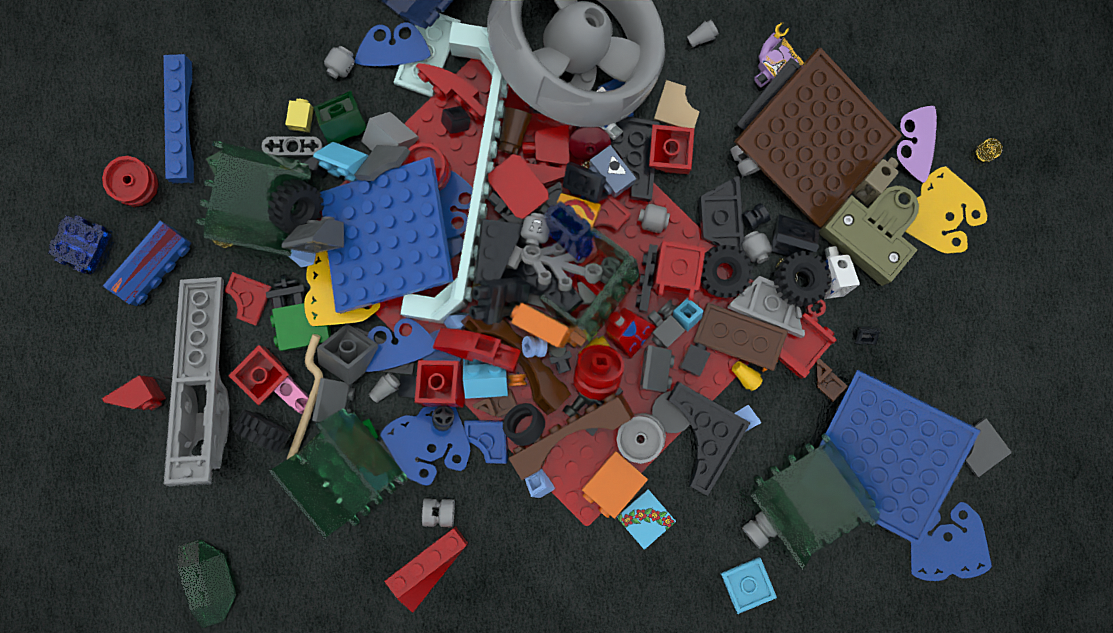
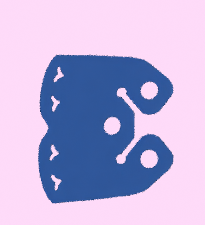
(413, 441)
(950, 557)

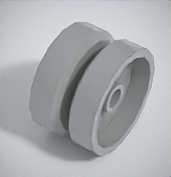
(654, 436)

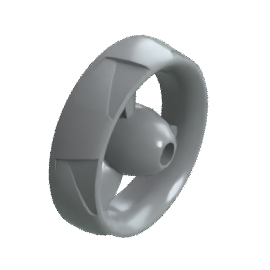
(576, 43)

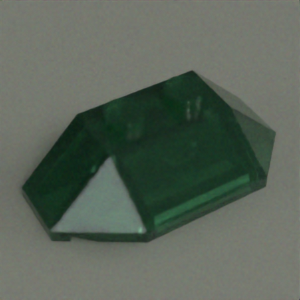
(205, 582)

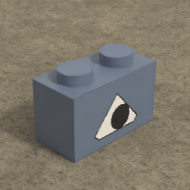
(616, 172)

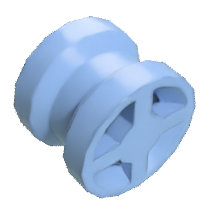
(534, 346)

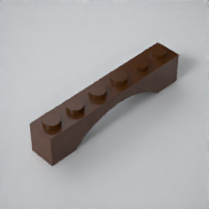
(546, 388)
(608, 415)

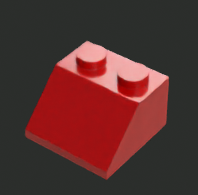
(671, 149)
(259, 374)
(439, 384)
(137, 394)

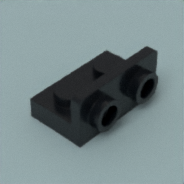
(584, 182)

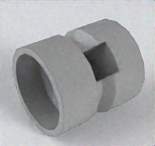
(746, 165)
(446, 512)
(759, 530)

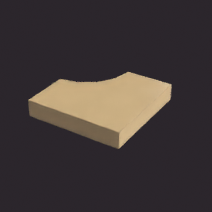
(674, 108)

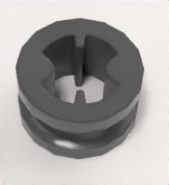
(667, 309)

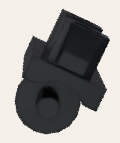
(278, 296)

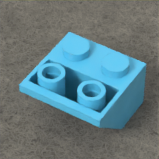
(340, 160)
(483, 380)

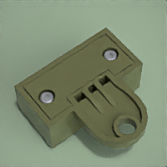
(874, 233)

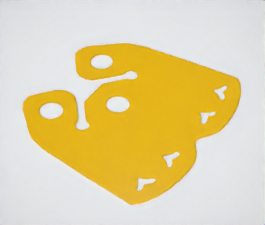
(937, 202)
(323, 292)

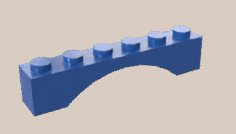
(177, 85)

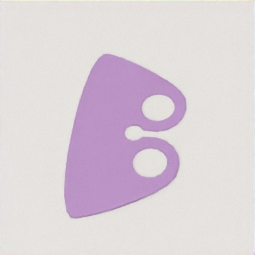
(922, 152)

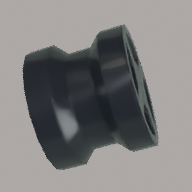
(446, 415)

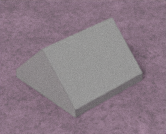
(387, 131)

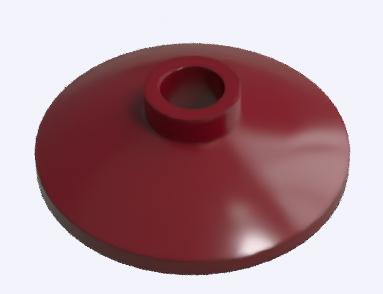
(587, 137)

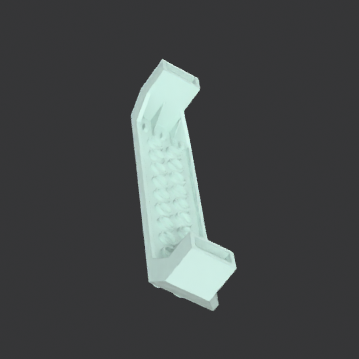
(472, 43)

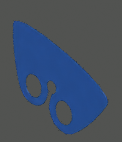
(402, 52)
(448, 198)
(409, 348)

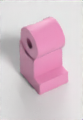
(292, 394)

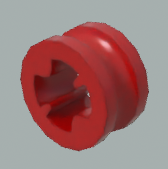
(821, 310)

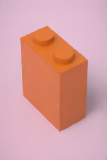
(541, 325)
(613, 485)

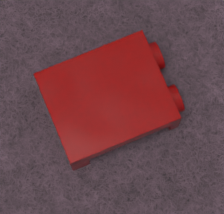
(802, 353)

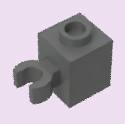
(666, 331)

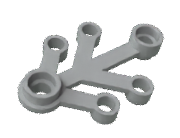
(535, 256)

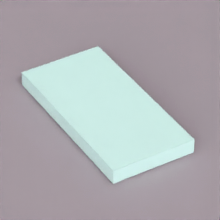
(438, 43)

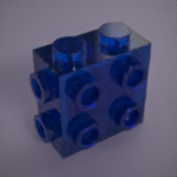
(569, 230)
(79, 244)

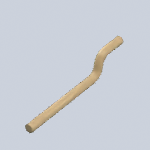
(312, 397)

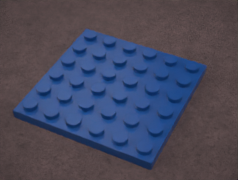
(390, 236)
(900, 452)

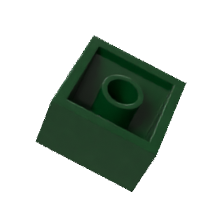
(340, 118)

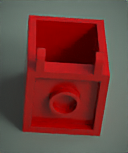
(678, 268)

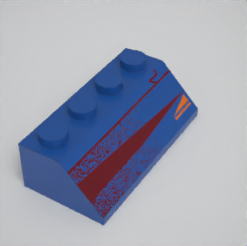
(148, 264)

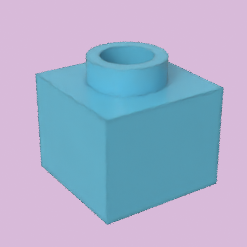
(689, 309)

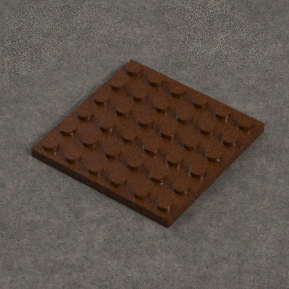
(818, 138)

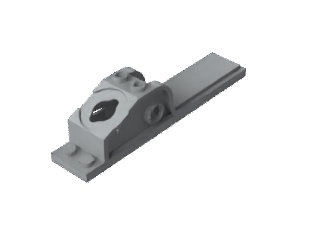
(197, 364)

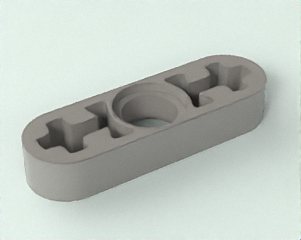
(286, 140)

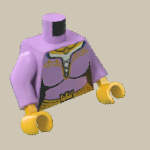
(773, 56)

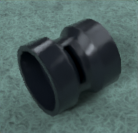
(756, 216)

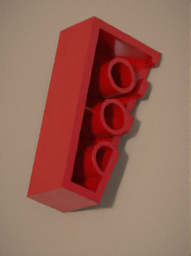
(421, 574)

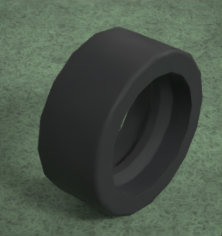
(533, 431)

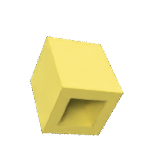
(299, 115)

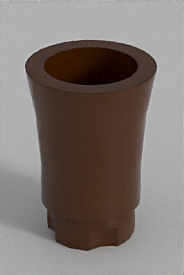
(513, 130)

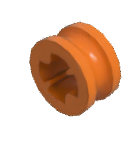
(517, 380)

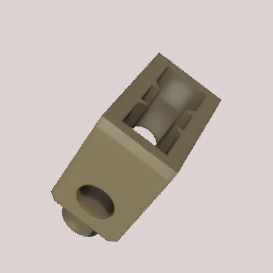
(876, 180)

